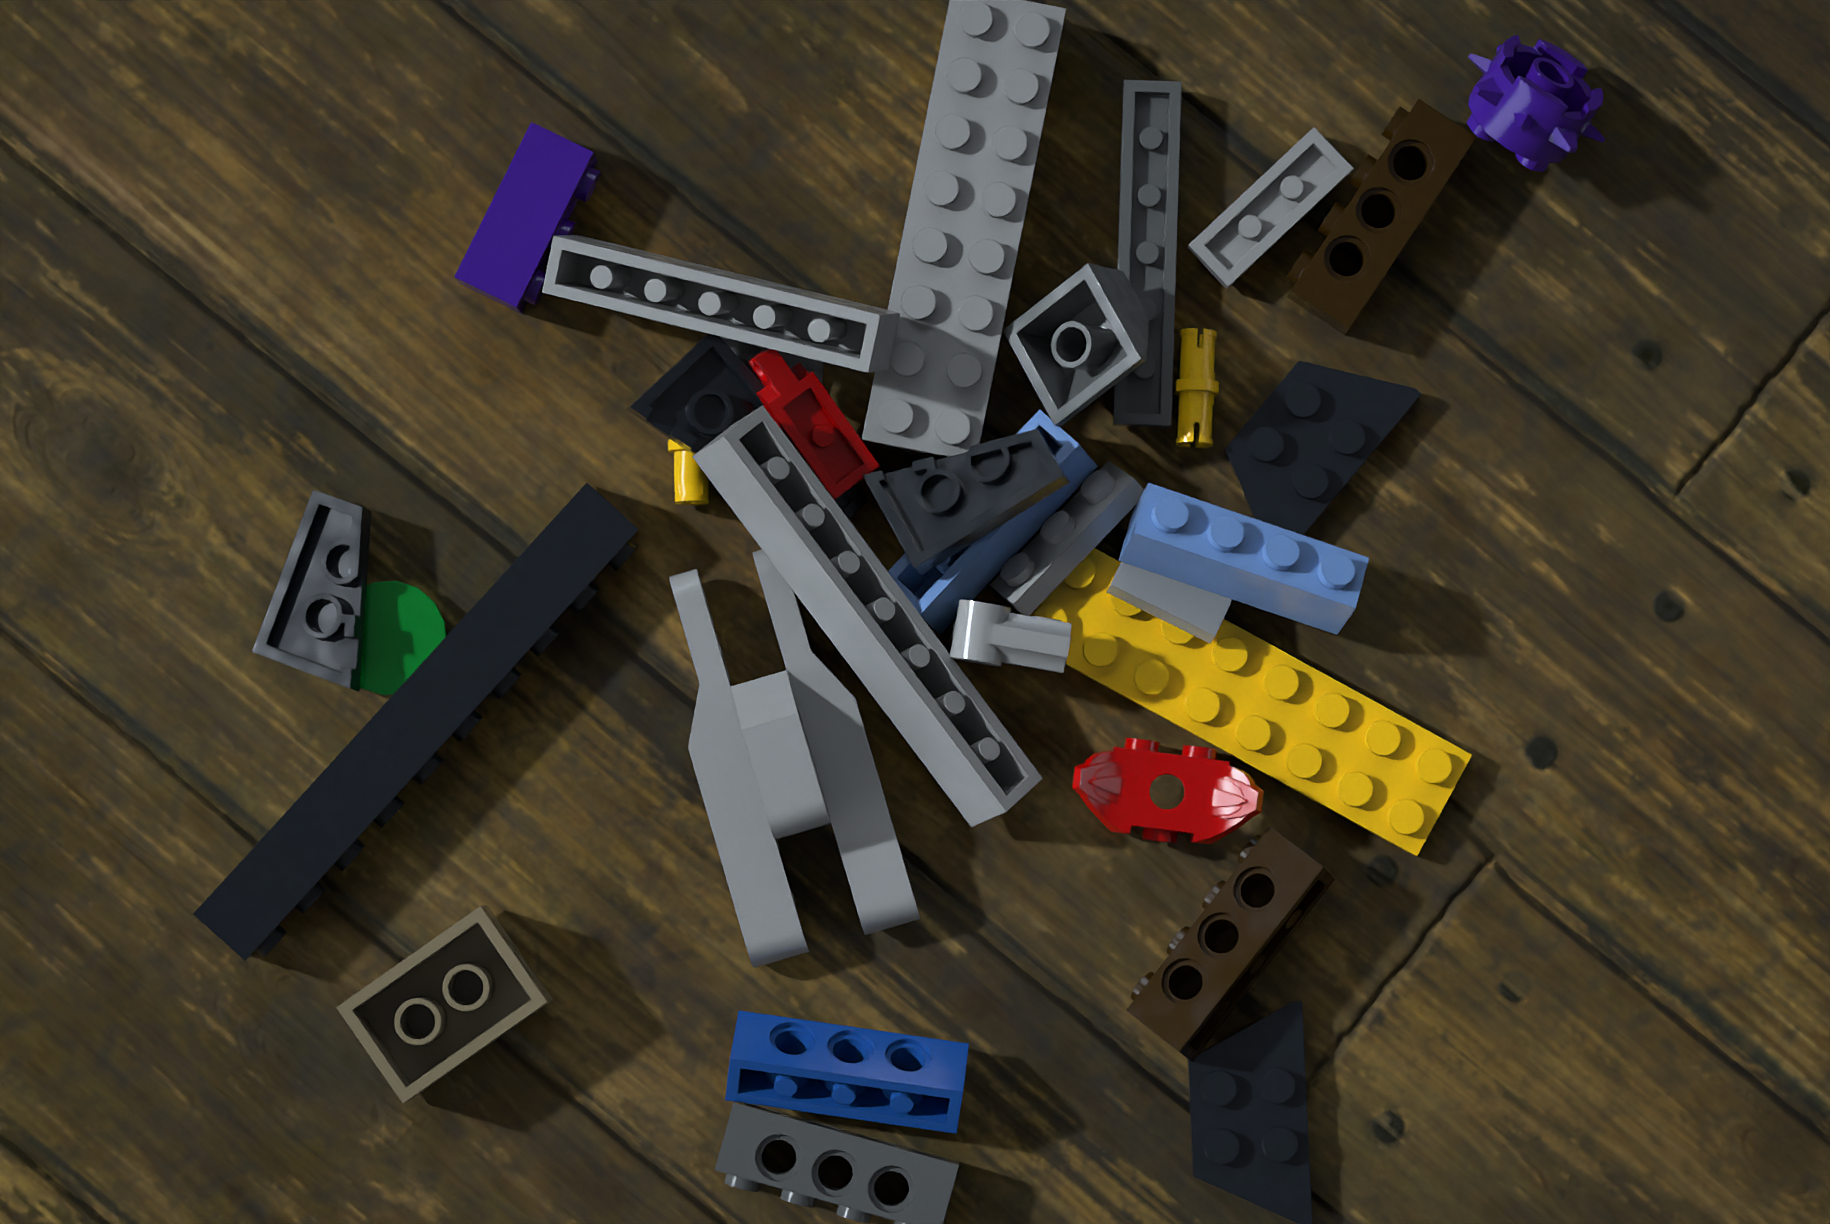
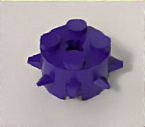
(1533, 102)

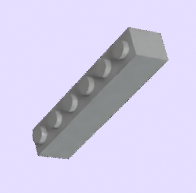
(721, 303)

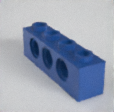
(847, 1071)

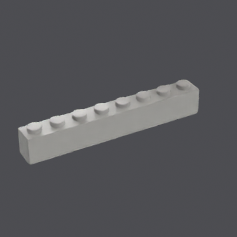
(867, 617)

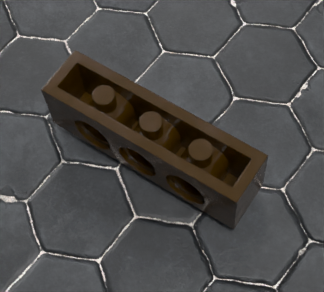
(1440, 148)
(1230, 975)

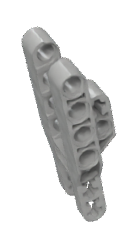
(764, 781)

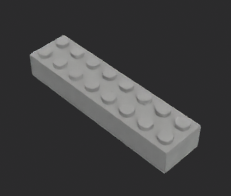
(964, 225)

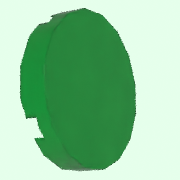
(398, 634)

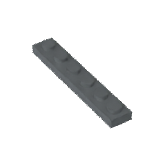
(1149, 242)

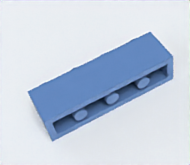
(1243, 559)
(971, 569)

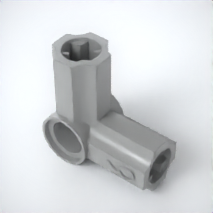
(996, 636)

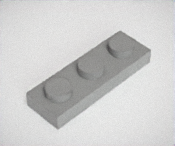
(1270, 208)
(1067, 538)

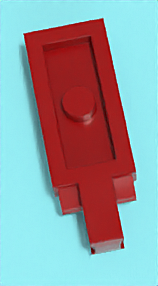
(812, 422)

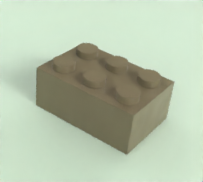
(444, 1003)

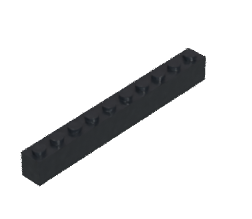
(416, 722)

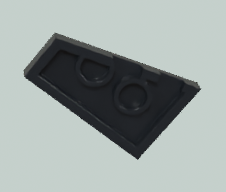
(321, 594)

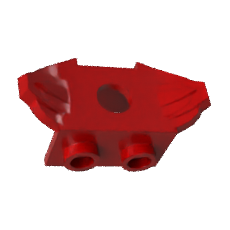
(1214, 801)

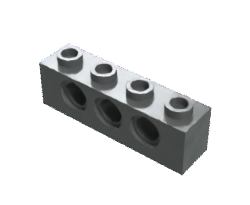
(754, 1126)

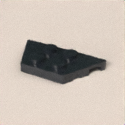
(1312, 441)
(1253, 1115)

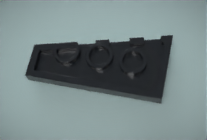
(705, 397)

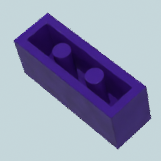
(524, 216)

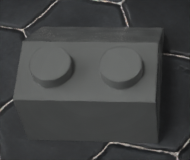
(1081, 339)

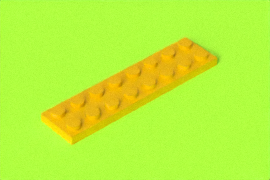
(1262, 709)

